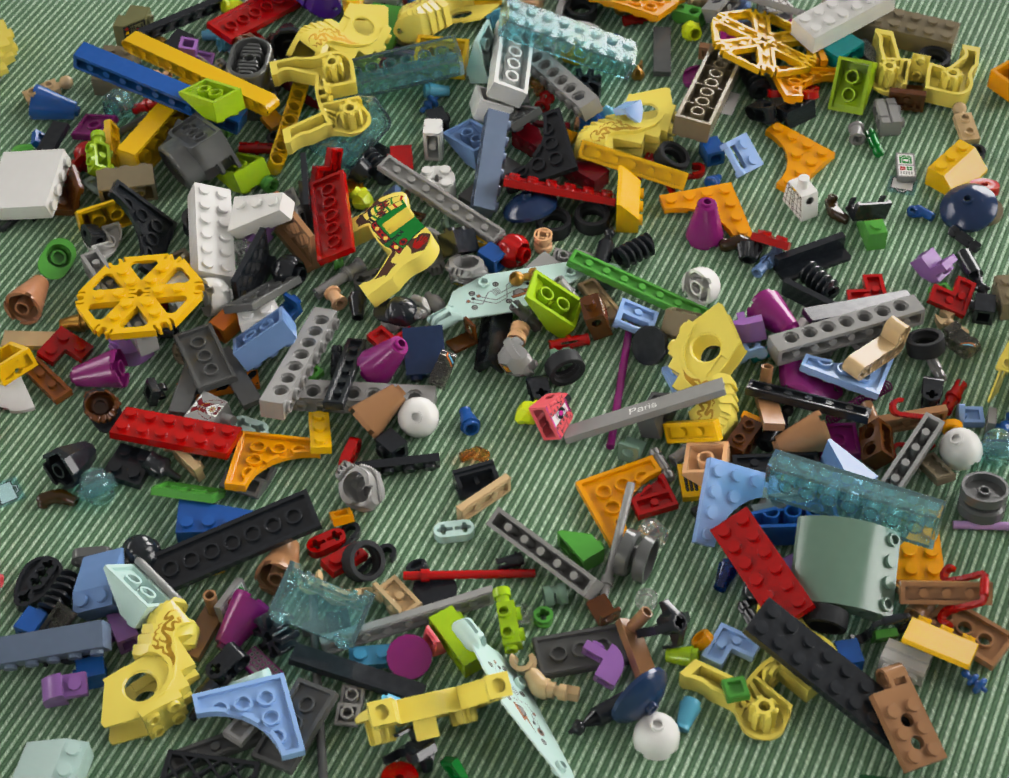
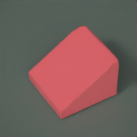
(433, 641)

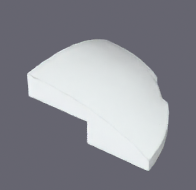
(113, 238)
(16, 397)

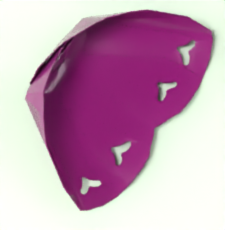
(795, 379)

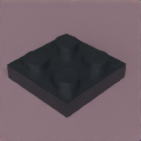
(127, 464)

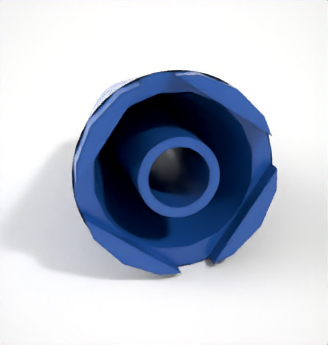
(51, 105)

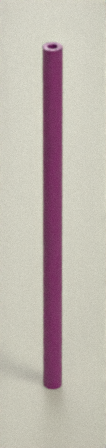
(620, 384)

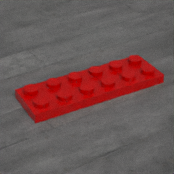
(250, 17)
(567, 190)
(332, 217)
(176, 433)
(761, 563)

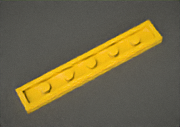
(638, 166)

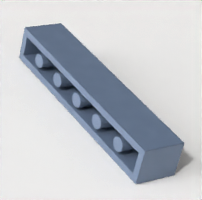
(490, 162)
(55, 644)

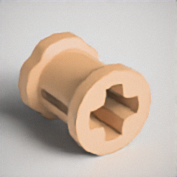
(337, 300)

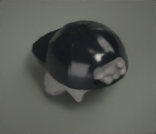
(397, 313)

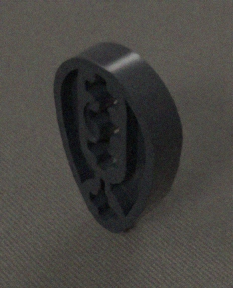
(30, 575)

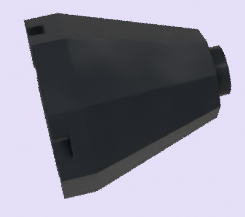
(282, 39)
(68, 463)

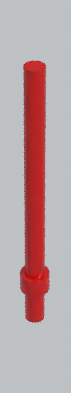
(426, 575)

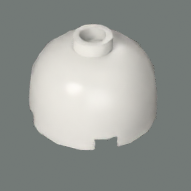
(701, 285)
(216, 295)
(418, 417)
(960, 449)
(656, 736)

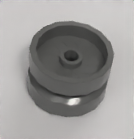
(983, 498)
(636, 555)

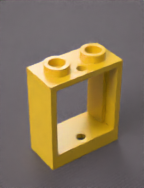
(12, 357)

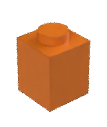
(225, 325)

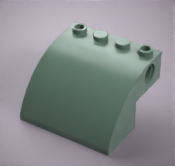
(847, 563)

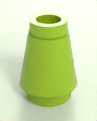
(682, 655)

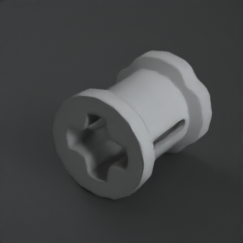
(856, 130)

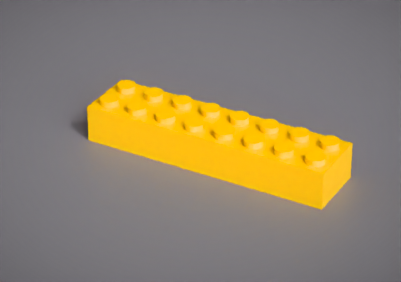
(149, 135)

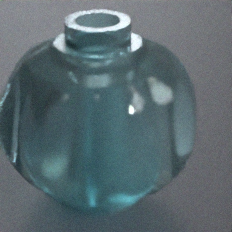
(117, 102)
(996, 447)
(97, 486)

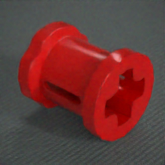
(545, 101)

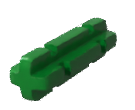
(874, 143)

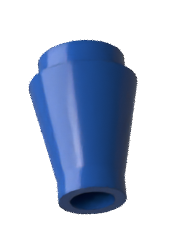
(468, 421)

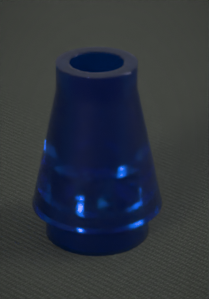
(724, 575)

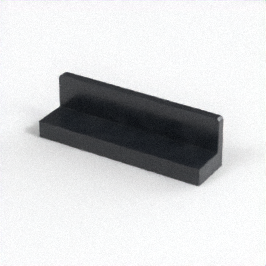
(825, 251)
(490, 341)

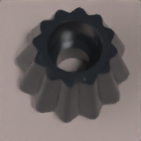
(749, 251)

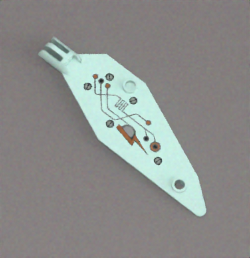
(493, 295)
(520, 704)

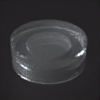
(646, 597)
(527, 615)

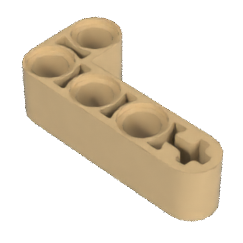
(878, 351)

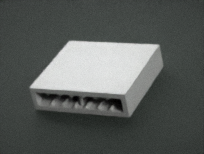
(32, 183)

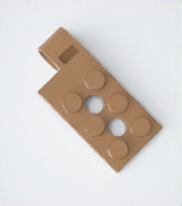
(979, 627)
(899, 700)

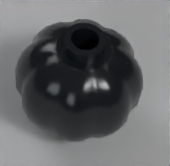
(288, 266)
(142, 547)

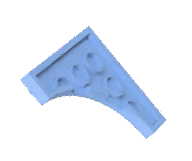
(833, 373)
(722, 491)
(259, 702)

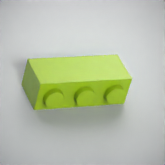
(441, 625)

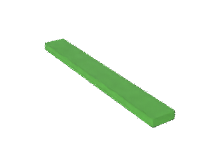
(630, 283)

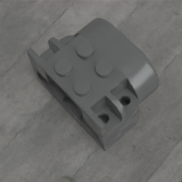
(250, 61)
(197, 151)

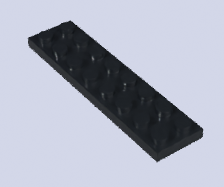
(237, 541)
(818, 666)

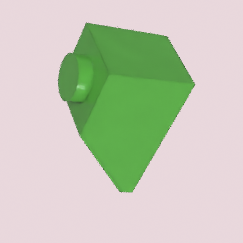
(873, 233)
(581, 548)

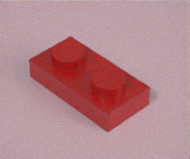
(333, 565)

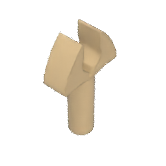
(947, 318)

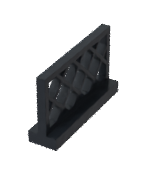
(304, 193)
(254, 267)
(216, 760)

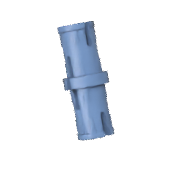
(766, 262)

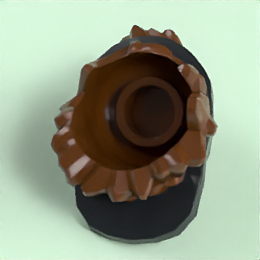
(102, 408)

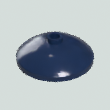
(529, 207)
(971, 214)
(640, 696)

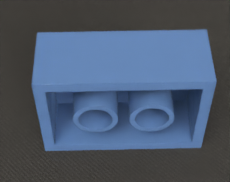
(264, 339)

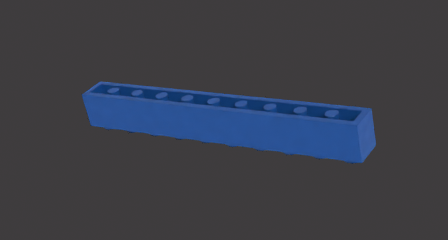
(143, 82)

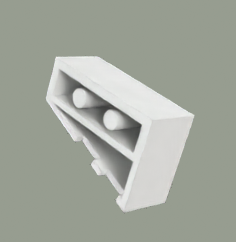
(259, 211)

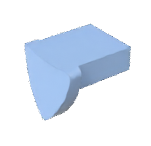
(631, 109)
(970, 416)

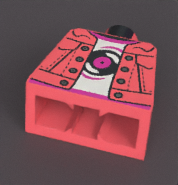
(552, 415)

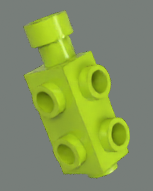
(98, 153)
(509, 619)

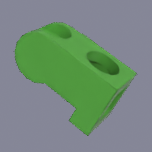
(688, 12)

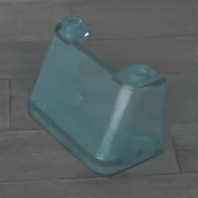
(355, 146)
(320, 607)

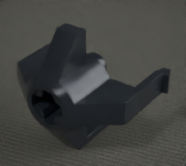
(670, 623)
(415, 752)

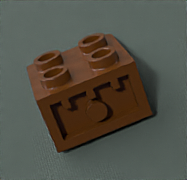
(910, 98)
(71, 193)

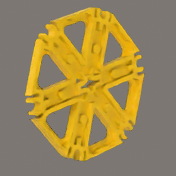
(761, 41)
(128, 302)

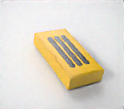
(689, 490)

